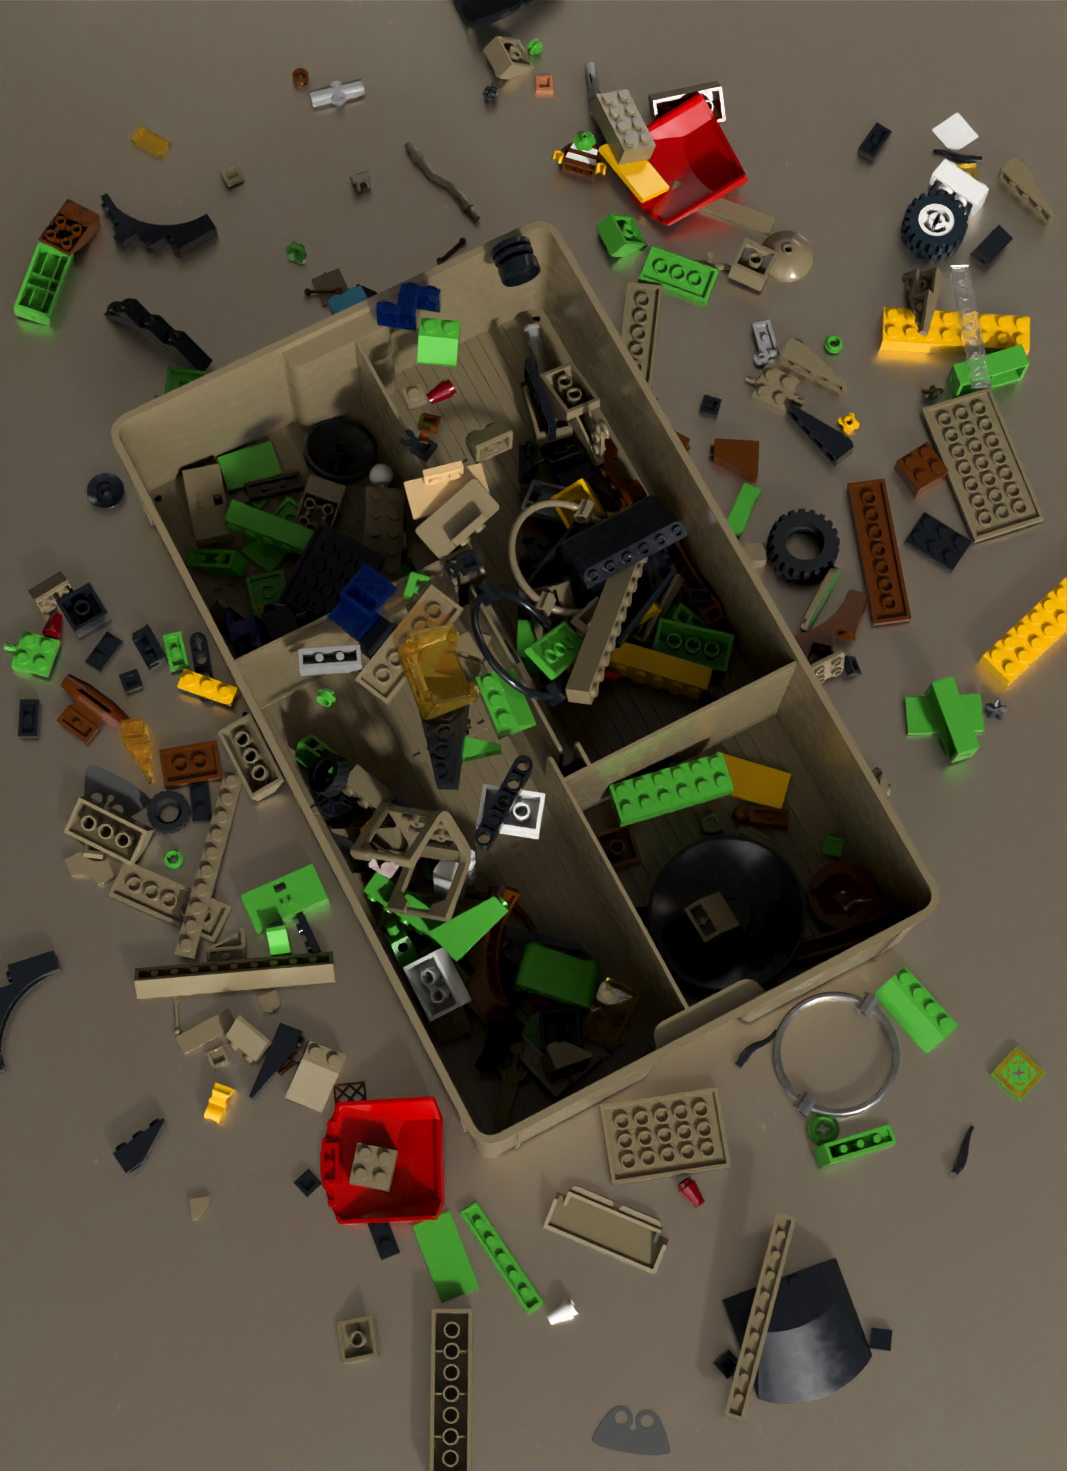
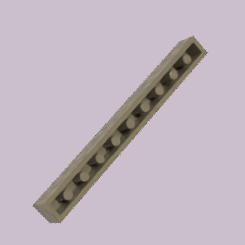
(602, 634)
(234, 975)

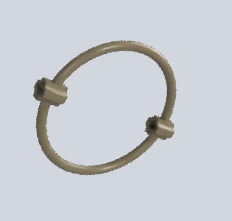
(545, 600)

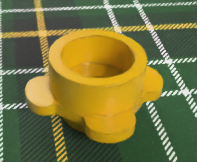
(847, 428)

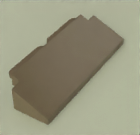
(612, 1230)

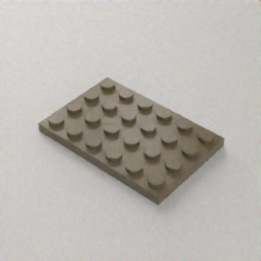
(664, 1136)

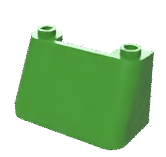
(557, 976)

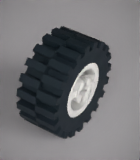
(947, 233)

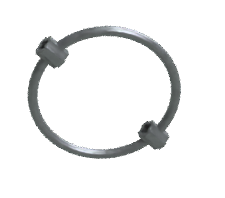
(806, 1101)

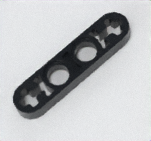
(201, 668)

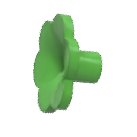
(584, 140)
(296, 252)

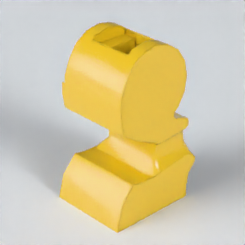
(217, 1102)

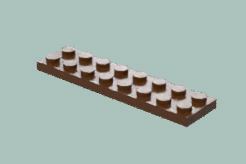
(879, 552)

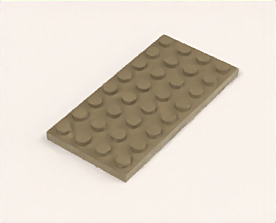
(982, 465)

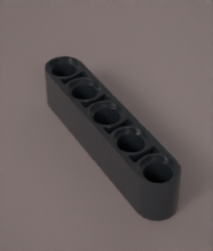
(498, 811)

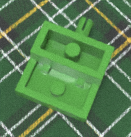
(33, 654)

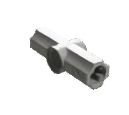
(337, 92)

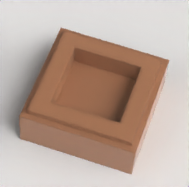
(543, 84)

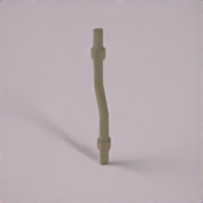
(418, 158)

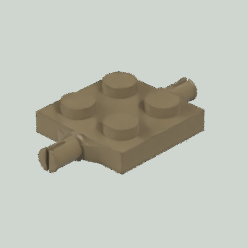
(775, 389)

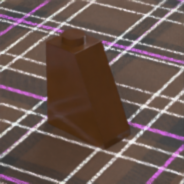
(737, 456)

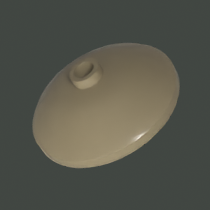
(793, 264)

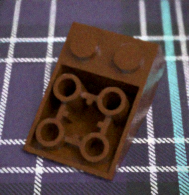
(71, 228)

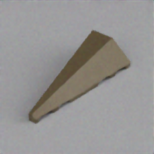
(923, 295)

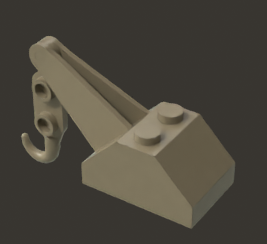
(573, 396)

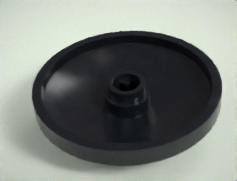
(340, 450)

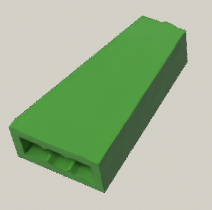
(469, 926)

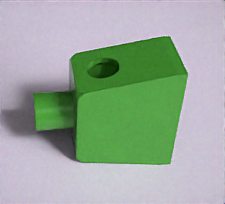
(400, 944)

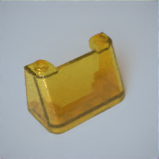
(435, 671)

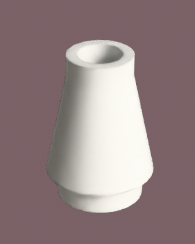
(562, 1312)

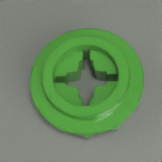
(828, 1121)

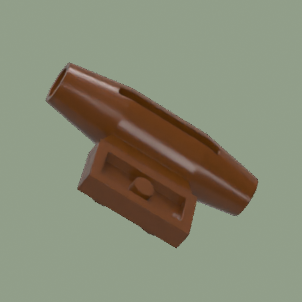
(89, 710)

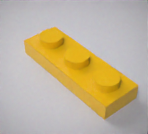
(207, 687)

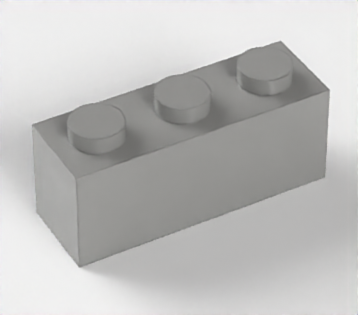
(330, 660)

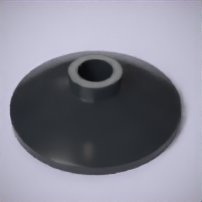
(102, 483)

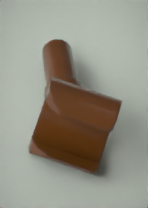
(291, 1063)

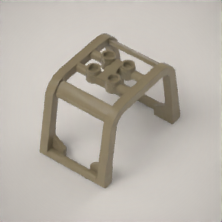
(426, 825)

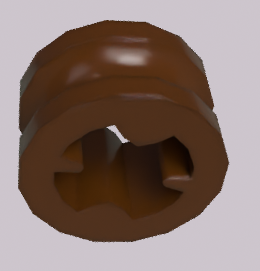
(305, 79)

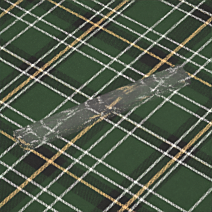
(970, 326)

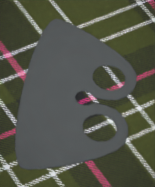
(125, 794)
(622, 1439)

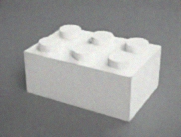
(960, 185)
(524, 817)
(444, 875)
(437, 984)

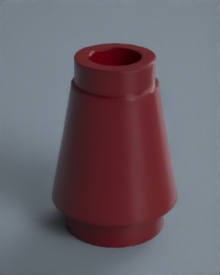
(441, 391)
(53, 626)
(691, 1192)

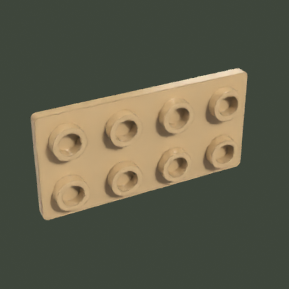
(439, 485)

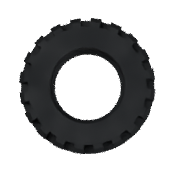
(809, 524)

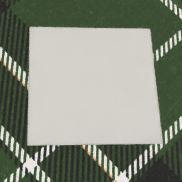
(955, 132)

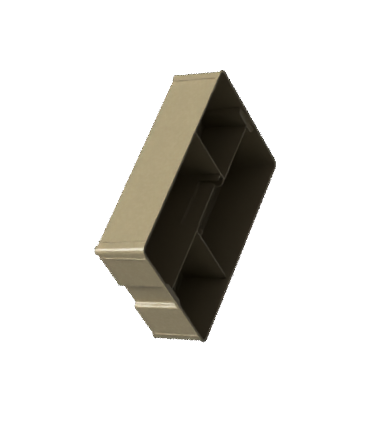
(766, 707)

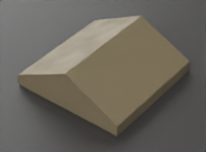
(357, 1339)

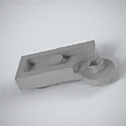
(765, 342)

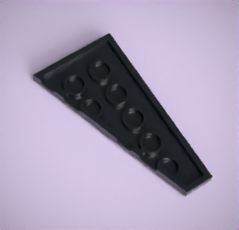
(445, 744)

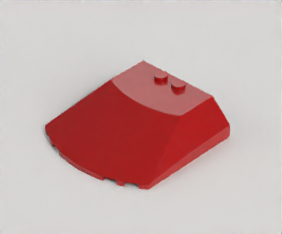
(693, 152)
(399, 1124)

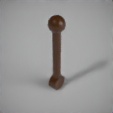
(440, 260)
(338, 290)

